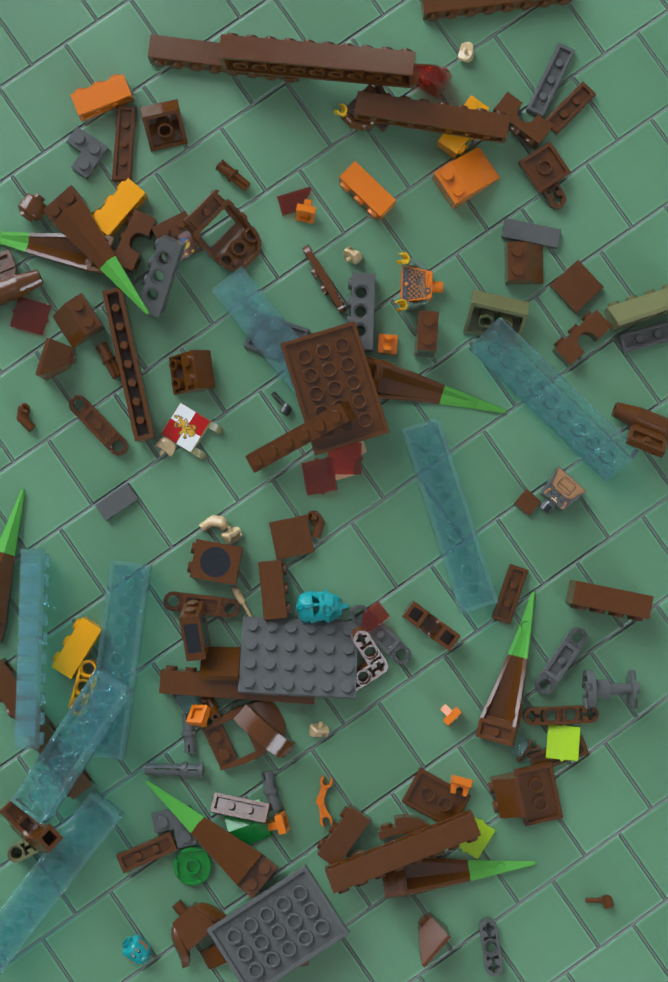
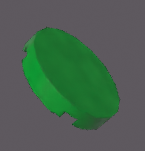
(192, 865)

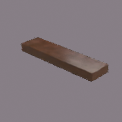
(124, 143)

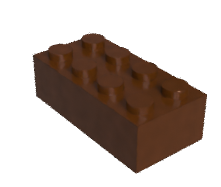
(609, 599)

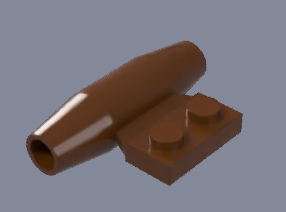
(15, 285)
(647, 429)

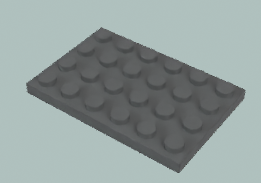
(298, 658)
(278, 929)

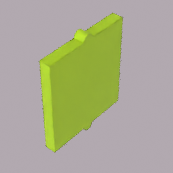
(563, 742)
(476, 848)

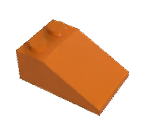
(465, 177)

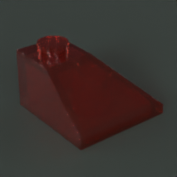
(432, 79)

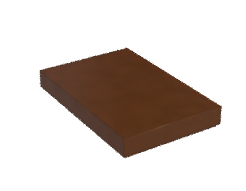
(539, 793)
(433, 797)

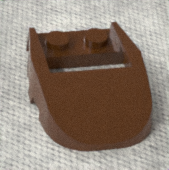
(237, 246)
(220, 741)

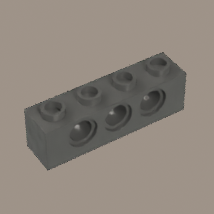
(175, 250)
(364, 282)

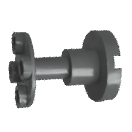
(602, 689)

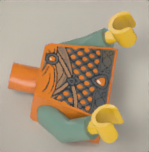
(415, 284)

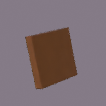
(544, 168)
(576, 286)
(291, 537)
(221, 664)

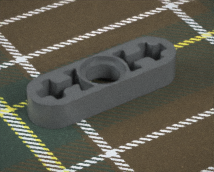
(487, 961)

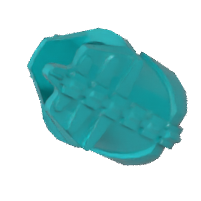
(319, 606)

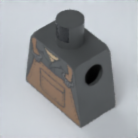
(560, 491)

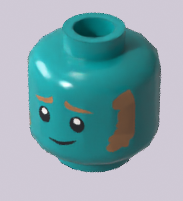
(136, 949)

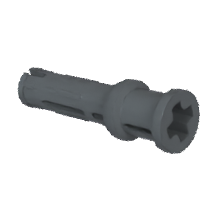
(150, 768)

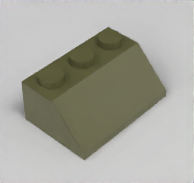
(488, 307)

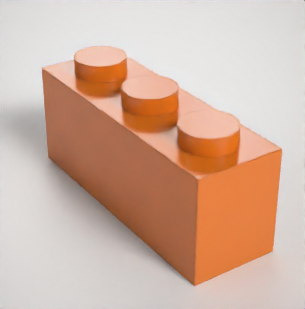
(101, 97)
(366, 191)

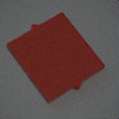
(30, 316)
(345, 460)
(317, 477)

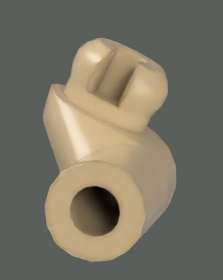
(216, 521)

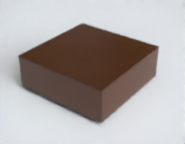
(527, 502)

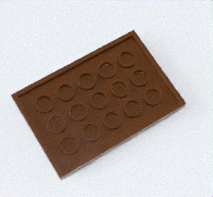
(331, 370)

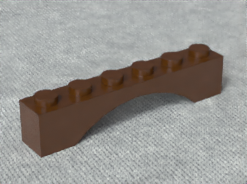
(301, 436)

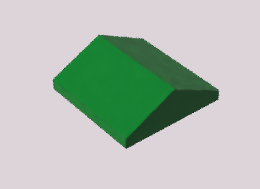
(247, 830)

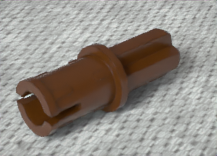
(232, 175)
(108, 360)

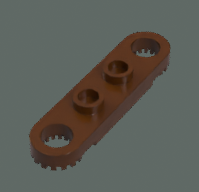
(327, 286)
(98, 425)
(213, 605)

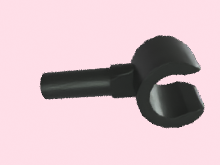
(285, 408)

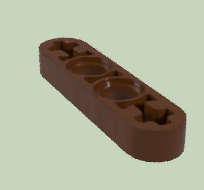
(560, 715)

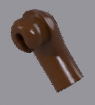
(23, 414)
(214, 714)

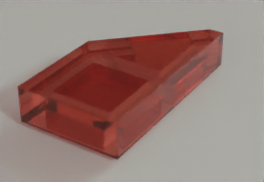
(289, 201)
(373, 617)

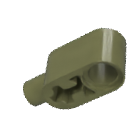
(26, 851)

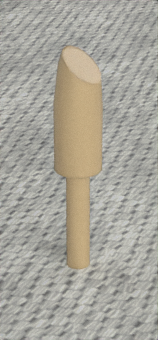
(240, 598)

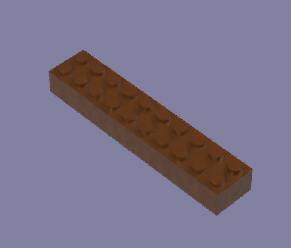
(318, 60)

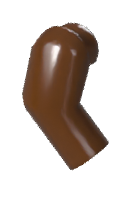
(318, 523)

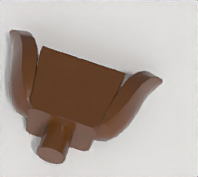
(192, 926)

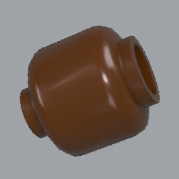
(32, 207)

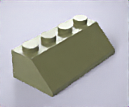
(637, 309)

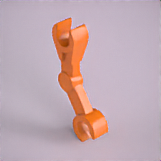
(320, 801)

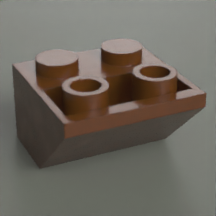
(192, 372)

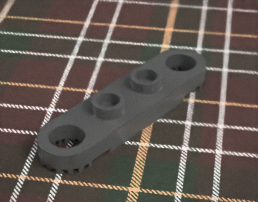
(384, 638)
(560, 660)

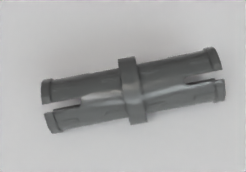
(189, 735)
(271, 790)

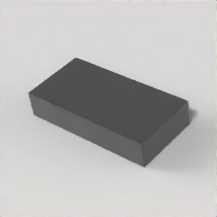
(116, 502)

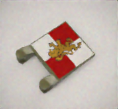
(188, 428)

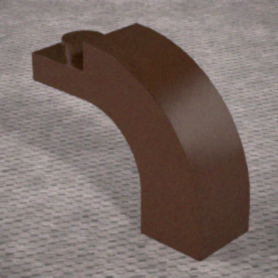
(264, 732)
(403, 825)
(40, 836)

